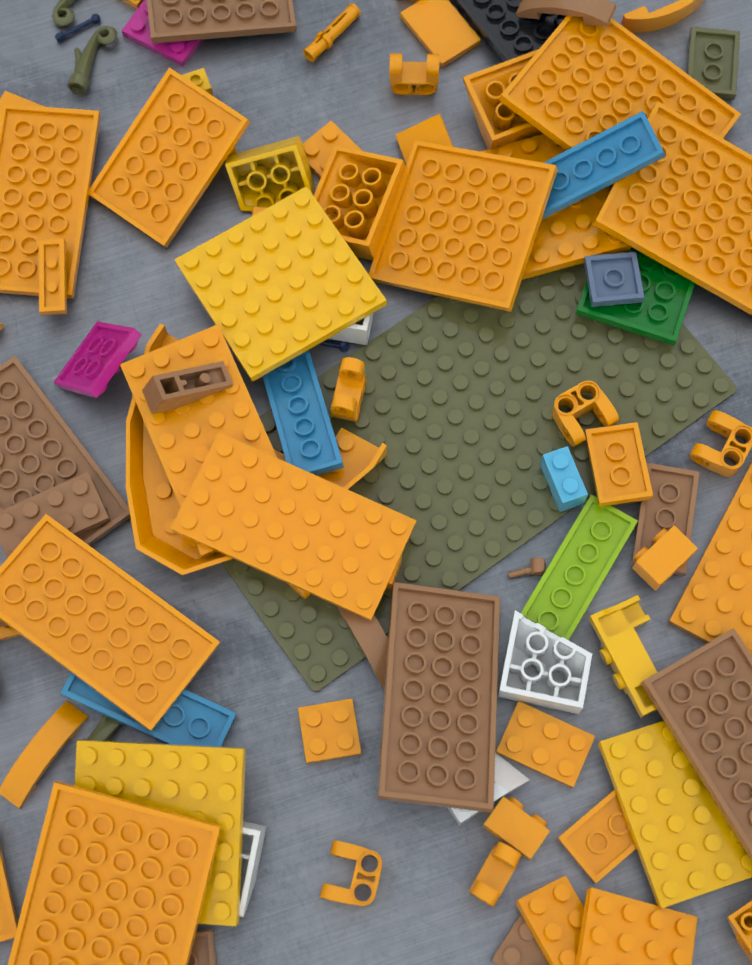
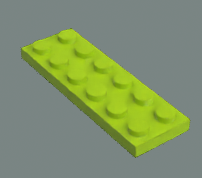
(579, 568)

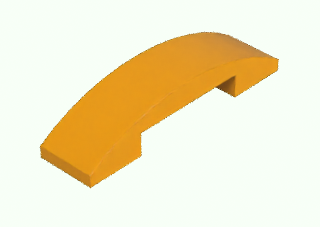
(642, 21)
(41, 752)

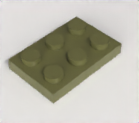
(714, 60)

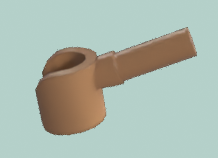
(536, 569)

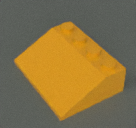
(494, 119)
(358, 195)

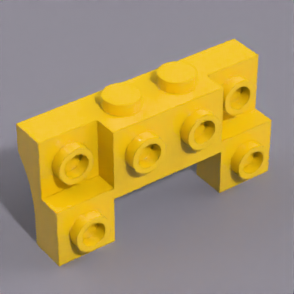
(625, 650)

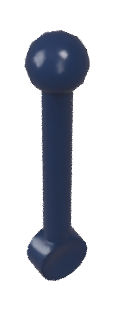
(60, 37)
(343, 346)

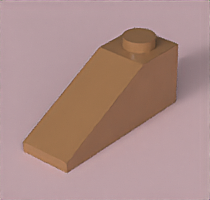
(185, 386)

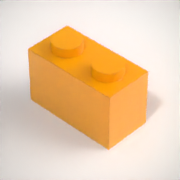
(664, 557)
(516, 827)

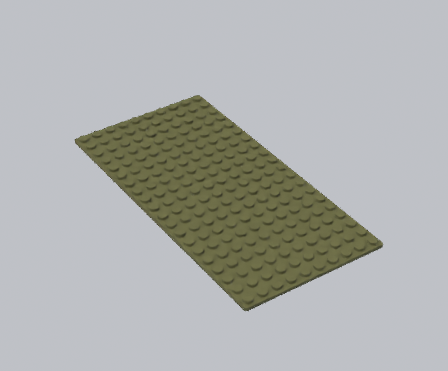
(465, 423)

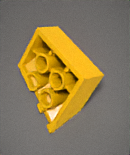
(269, 173)

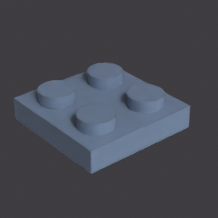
(613, 279)

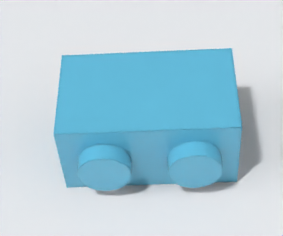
(563, 479)

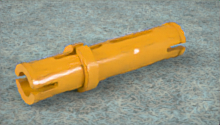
(325, 38)

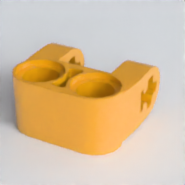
(414, 77)
(349, 390)
(579, 406)
(713, 459)
(495, 873)
(360, 877)

